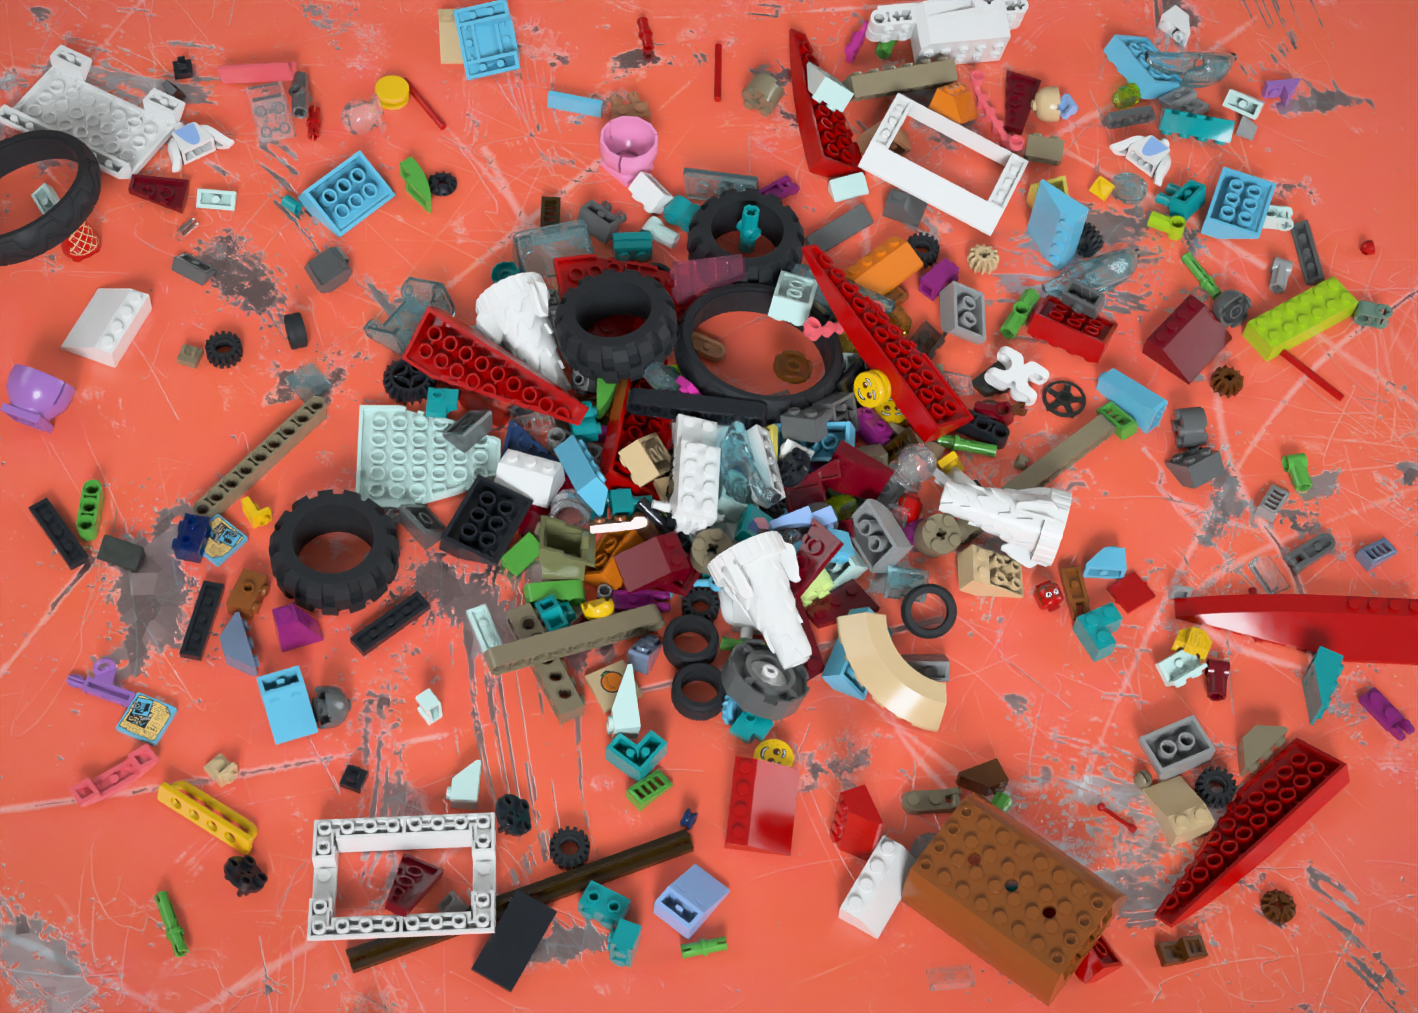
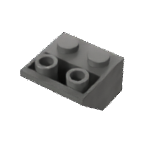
(1196, 466)

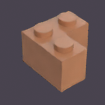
(899, 145)

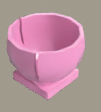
(628, 148)

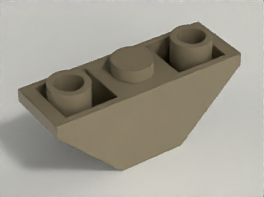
(1258, 745)

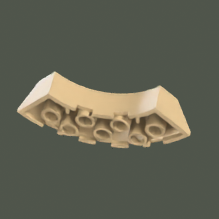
(887, 674)

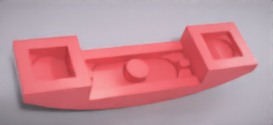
(115, 779)

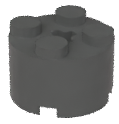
(1190, 427)

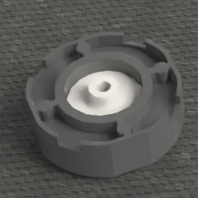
(761, 684)

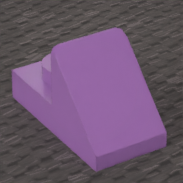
(1280, 88)

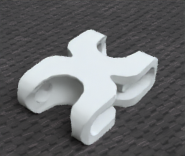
(1016, 375)

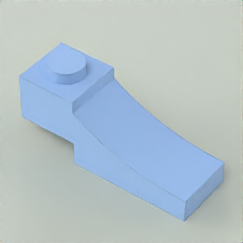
(803, 518)

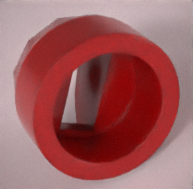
(1367, 247)

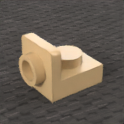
(221, 770)

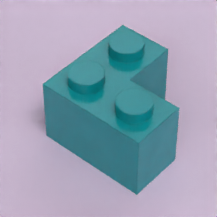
(1095, 630)
(639, 758)

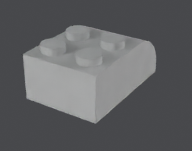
(963, 312)
(878, 536)
(1177, 747)

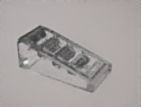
(524, 419)

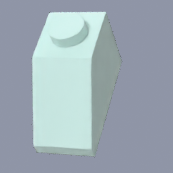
(1243, 104)
(465, 787)

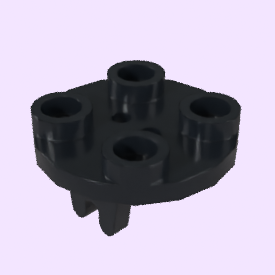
(794, 467)
(513, 815)
(244, 874)

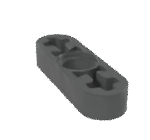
(1138, 115)

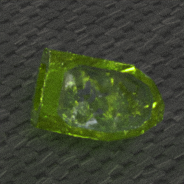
(1126, 96)
(843, 505)

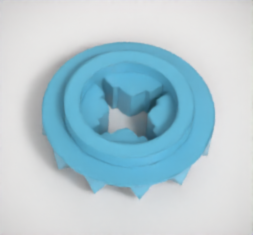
(731, 710)

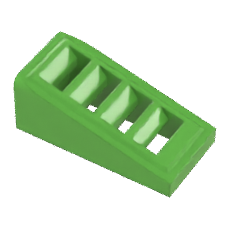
(1123, 430)
(641, 803)

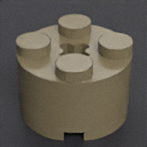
(762, 94)
(947, 531)
(711, 540)

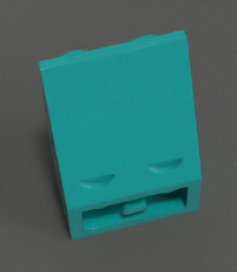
(1321, 681)

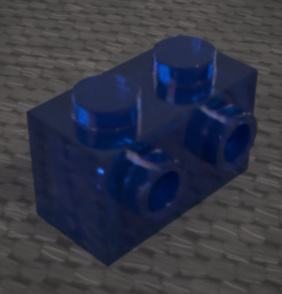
(192, 538)

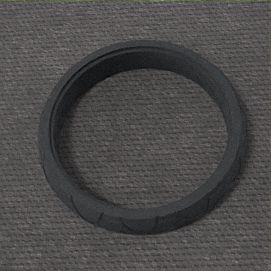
(73, 207)
(758, 299)

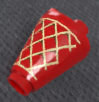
(81, 243)

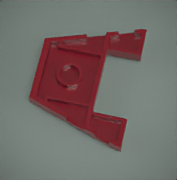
(812, 490)

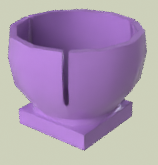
(36, 397)

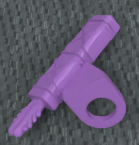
(102, 684)

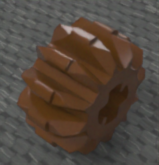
(1226, 381)

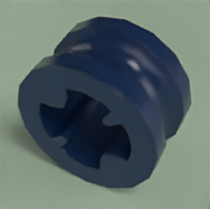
(689, 819)

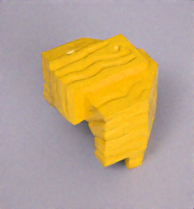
(1193, 641)

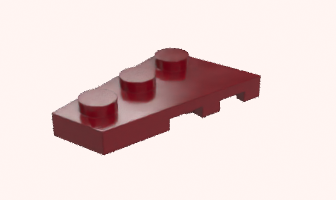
(839, 604)

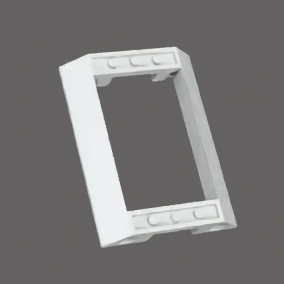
(931, 187)
(402, 833)

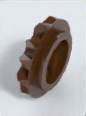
(1272, 912)

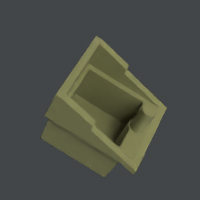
(565, 550)

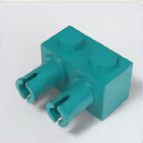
(1185, 199)
(624, 503)

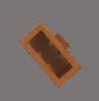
(248, 594)

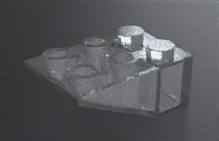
(270, 112)

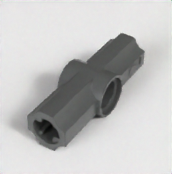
(300, 95)

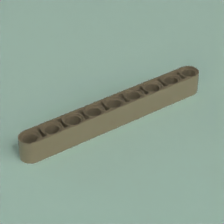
(312, 412)
(573, 639)

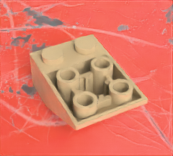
(989, 573)

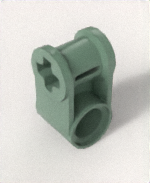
(1370, 314)

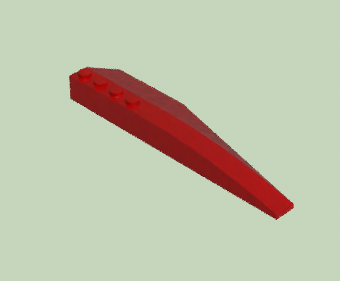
(914, 379)
(624, 430)
(1352, 626)
(1256, 824)

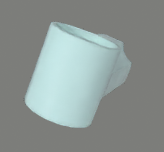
(660, 232)

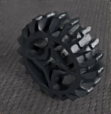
(398, 386)

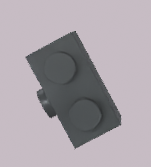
(1083, 298)

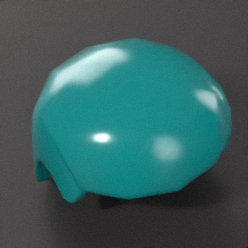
(503, 270)

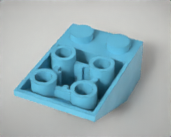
(287, 705)

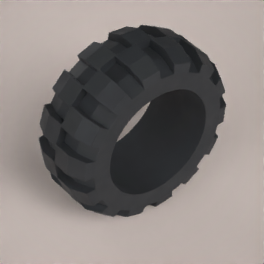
(776, 224)
(607, 296)
(334, 514)

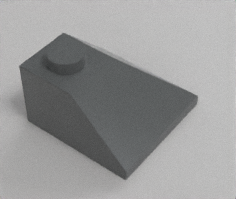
(904, 207)

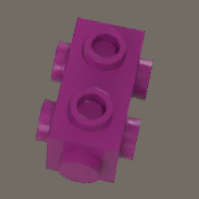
(938, 278)
(873, 427)

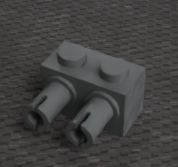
(600, 219)
(805, 424)

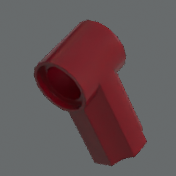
(995, 410)
(1217, 675)

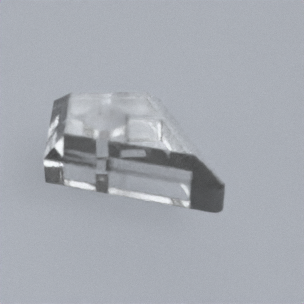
(960, 383)
(900, 513)

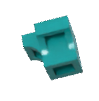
(441, 402)
(554, 613)
(751, 727)

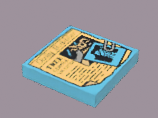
(223, 541)
(146, 719)

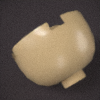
(1046, 104)

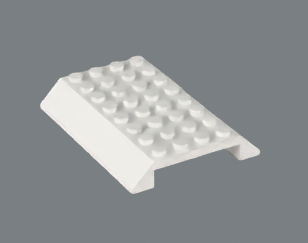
(112, 128)

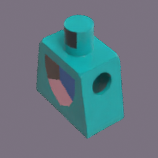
(751, 523)

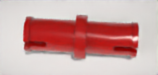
(645, 34)
(313, 123)

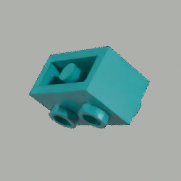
(603, 905)
(624, 943)

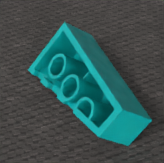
(1196, 125)

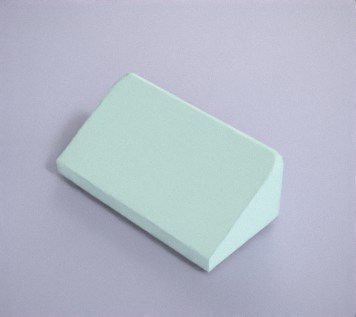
(848, 187)
(45, 198)
(216, 199)

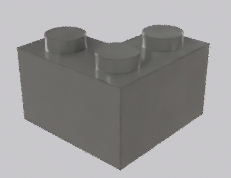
(842, 406)

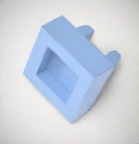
(1067, 107)

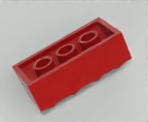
(856, 823)
(1098, 962)

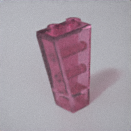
(700, 276)

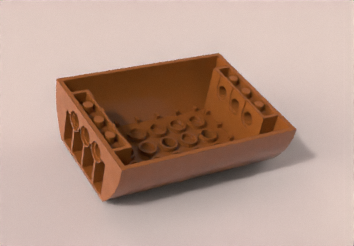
(1006, 925)

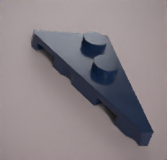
(521, 441)

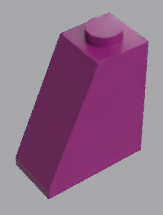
(295, 627)

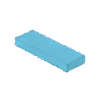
(575, 103)

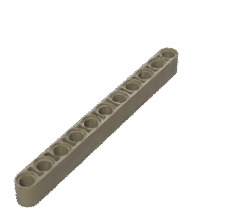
(1052, 464)

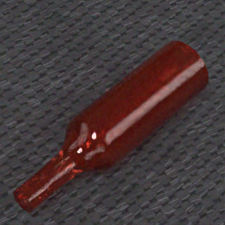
(473, 401)

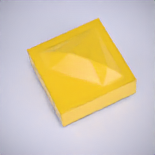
(1102, 188)

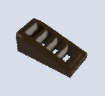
(550, 202)
(897, 441)

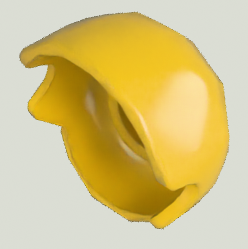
(597, 608)

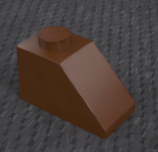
(984, 778)

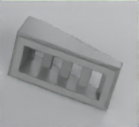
(1268, 513)

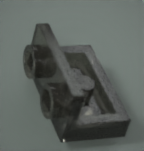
(928, 339)

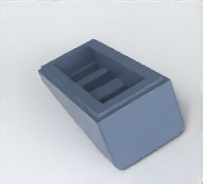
(1369, 563)

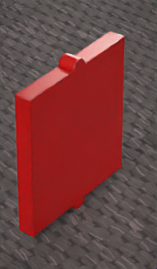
(1131, 592)

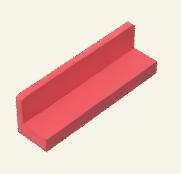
(257, 72)

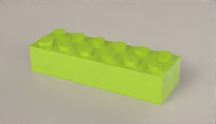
(1300, 318)

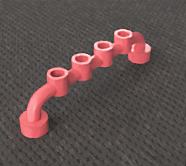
(1012, 143)
(814, 330)

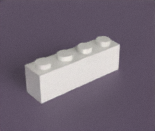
(766, 461)

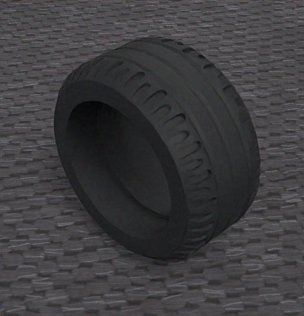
(951, 612)
(694, 624)
(692, 709)

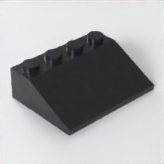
(485, 522)

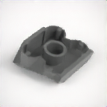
(328, 270)

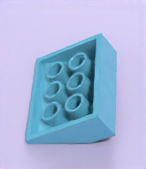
(1128, 56)
(346, 195)
(1238, 206)
(1056, 224)

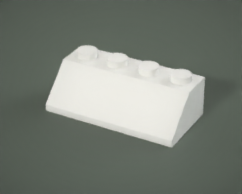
(878, 888)

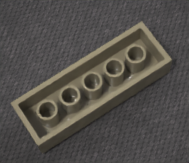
(901, 79)

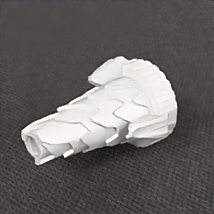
(518, 314)
(1024, 518)
(758, 580)

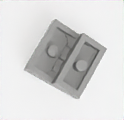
(1184, 100)

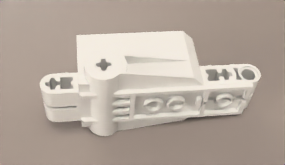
(949, 28)

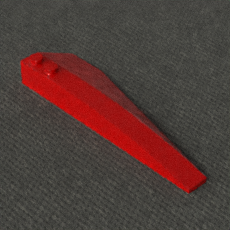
(822, 131)
(465, 358)

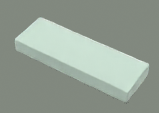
(484, 627)

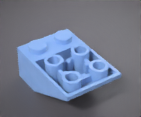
(690, 900)

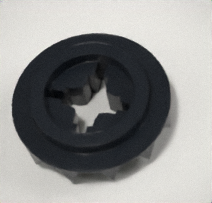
(442, 189)

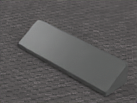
(840, 229)
(1308, 253)

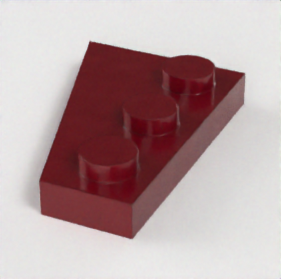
(161, 190)

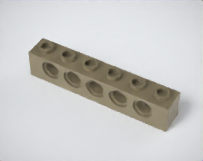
(563, 708)

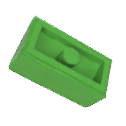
(521, 555)

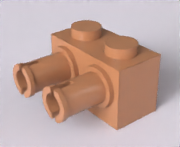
(635, 108)

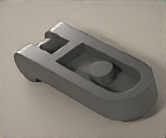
(1310, 552)

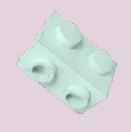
(1179, 667)

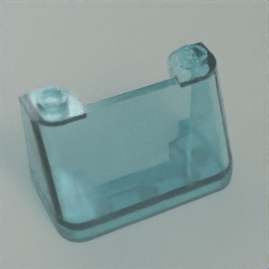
(537, 247)
(401, 325)

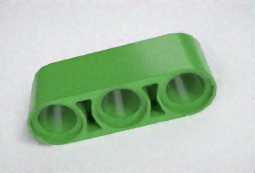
(90, 518)
(564, 591)

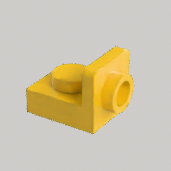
(949, 462)
(254, 514)

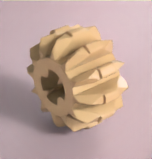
(983, 259)

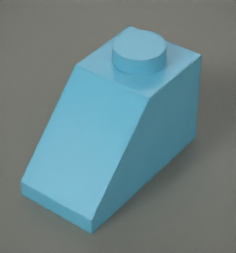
(1107, 564)

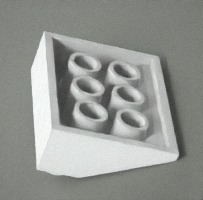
(108, 325)

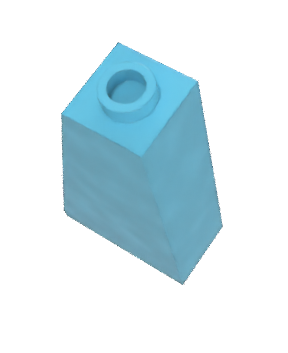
(1132, 398)

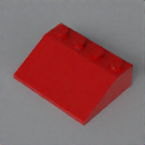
(1070, 330)
(762, 807)

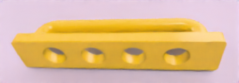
(242, 842)

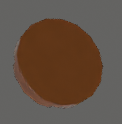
(792, 367)

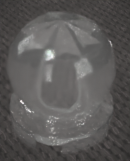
(362, 116)
(914, 465)
(571, 508)

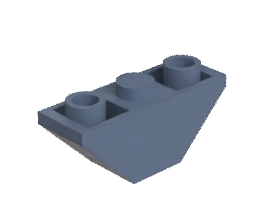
(238, 646)
(644, 653)

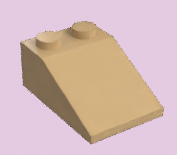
(449, 42)
(646, 459)
(1178, 810)

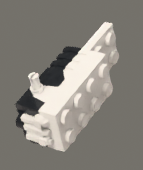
(693, 478)

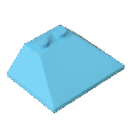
(487, 39)

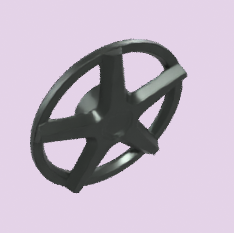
(1064, 398)

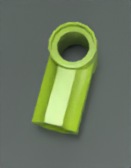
(1172, 226)

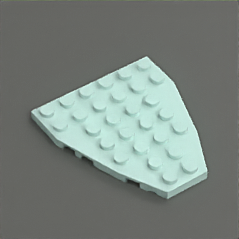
(410, 461)

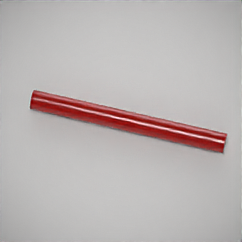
(718, 72)
(423, 103)
(1312, 375)

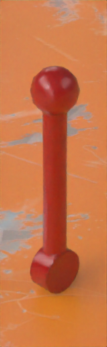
(1131, 827)

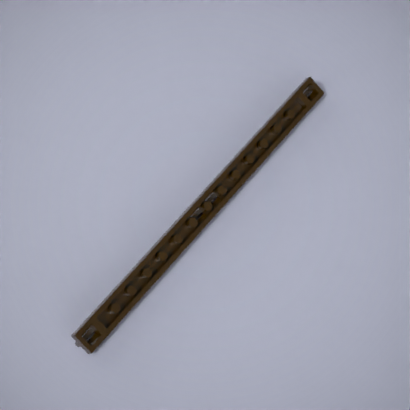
(549, 890)

